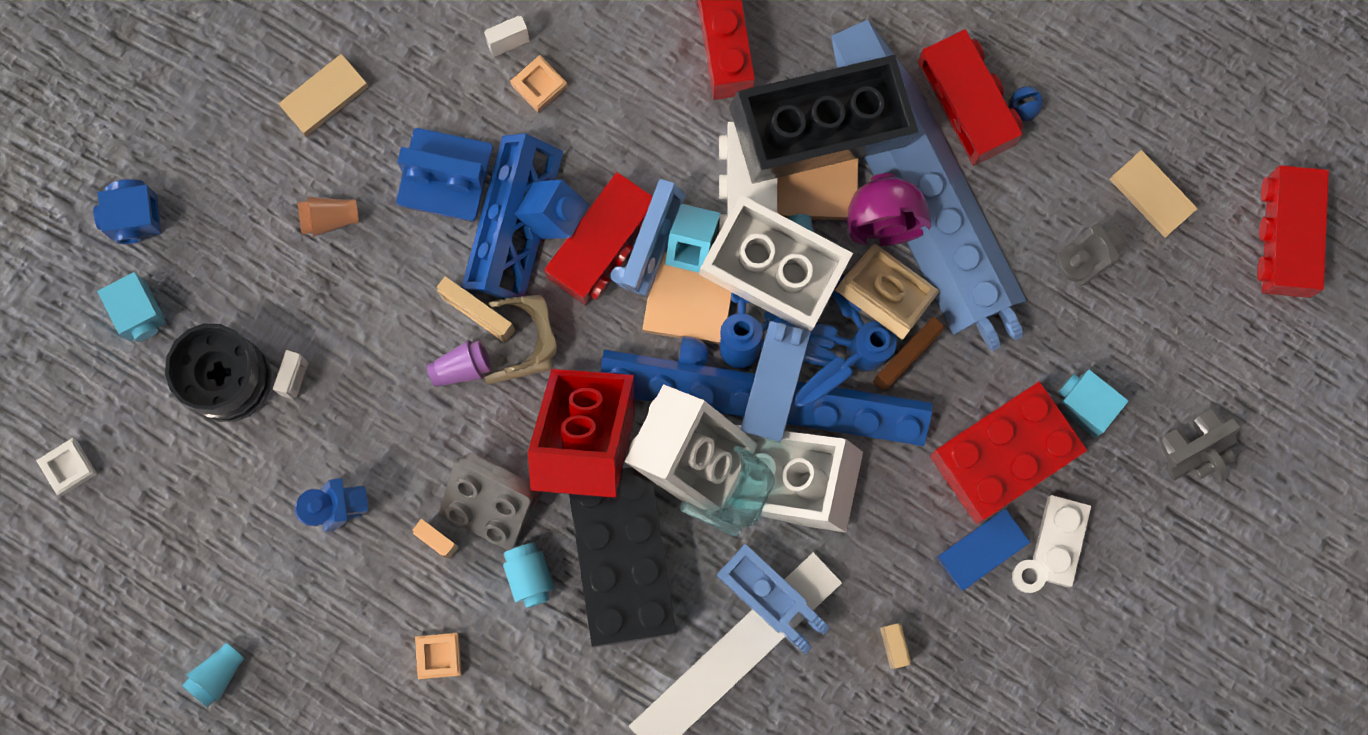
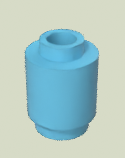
(528, 575)

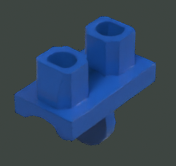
(331, 505)

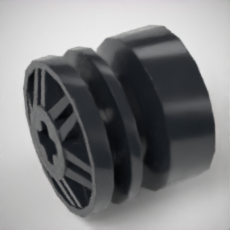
(203, 357)

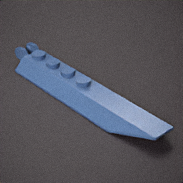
(959, 249)

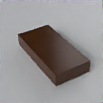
(908, 354)

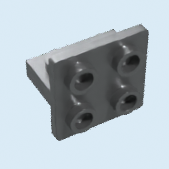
(488, 500)

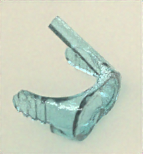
(746, 502)

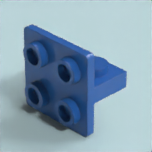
(443, 174)

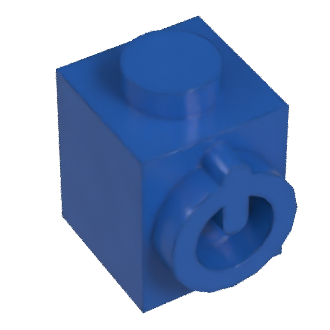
(127, 211)

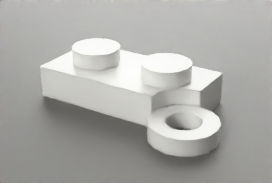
(1056, 546)

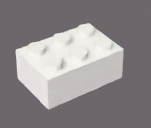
(775, 263)
(689, 449)

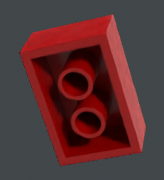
(582, 433)
(1007, 452)

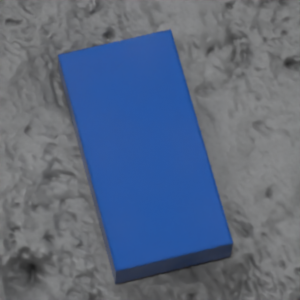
(983, 549)

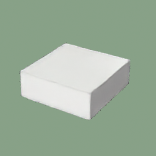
(506, 36)
(290, 375)
(66, 467)

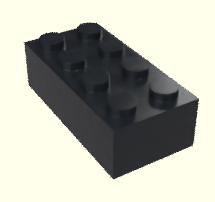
(823, 118)
(623, 563)

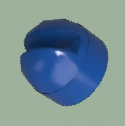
(1030, 109)
(693, 351)

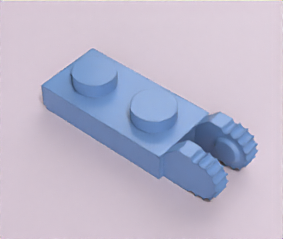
(769, 595)

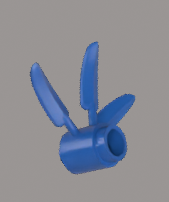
(743, 341)
(865, 350)

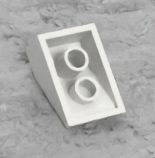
(812, 479)

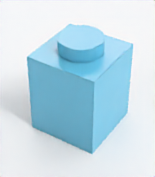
(691, 237)
(132, 308)
(1090, 402)

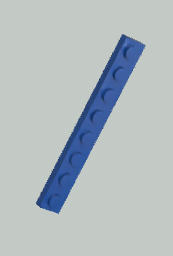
(729, 393)

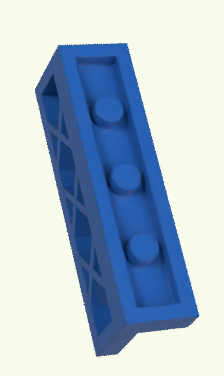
(498, 222)

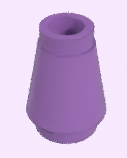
(460, 365)

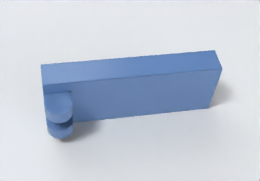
(651, 240)
(775, 381)

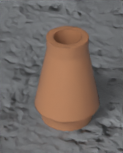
(326, 214)

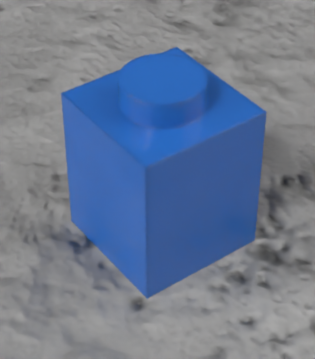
(551, 209)

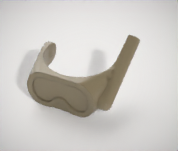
(545, 347)

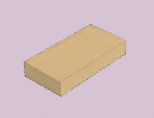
(323, 95)
(1153, 193)
(475, 309)

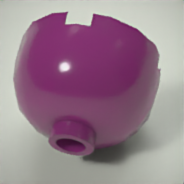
(887, 211)

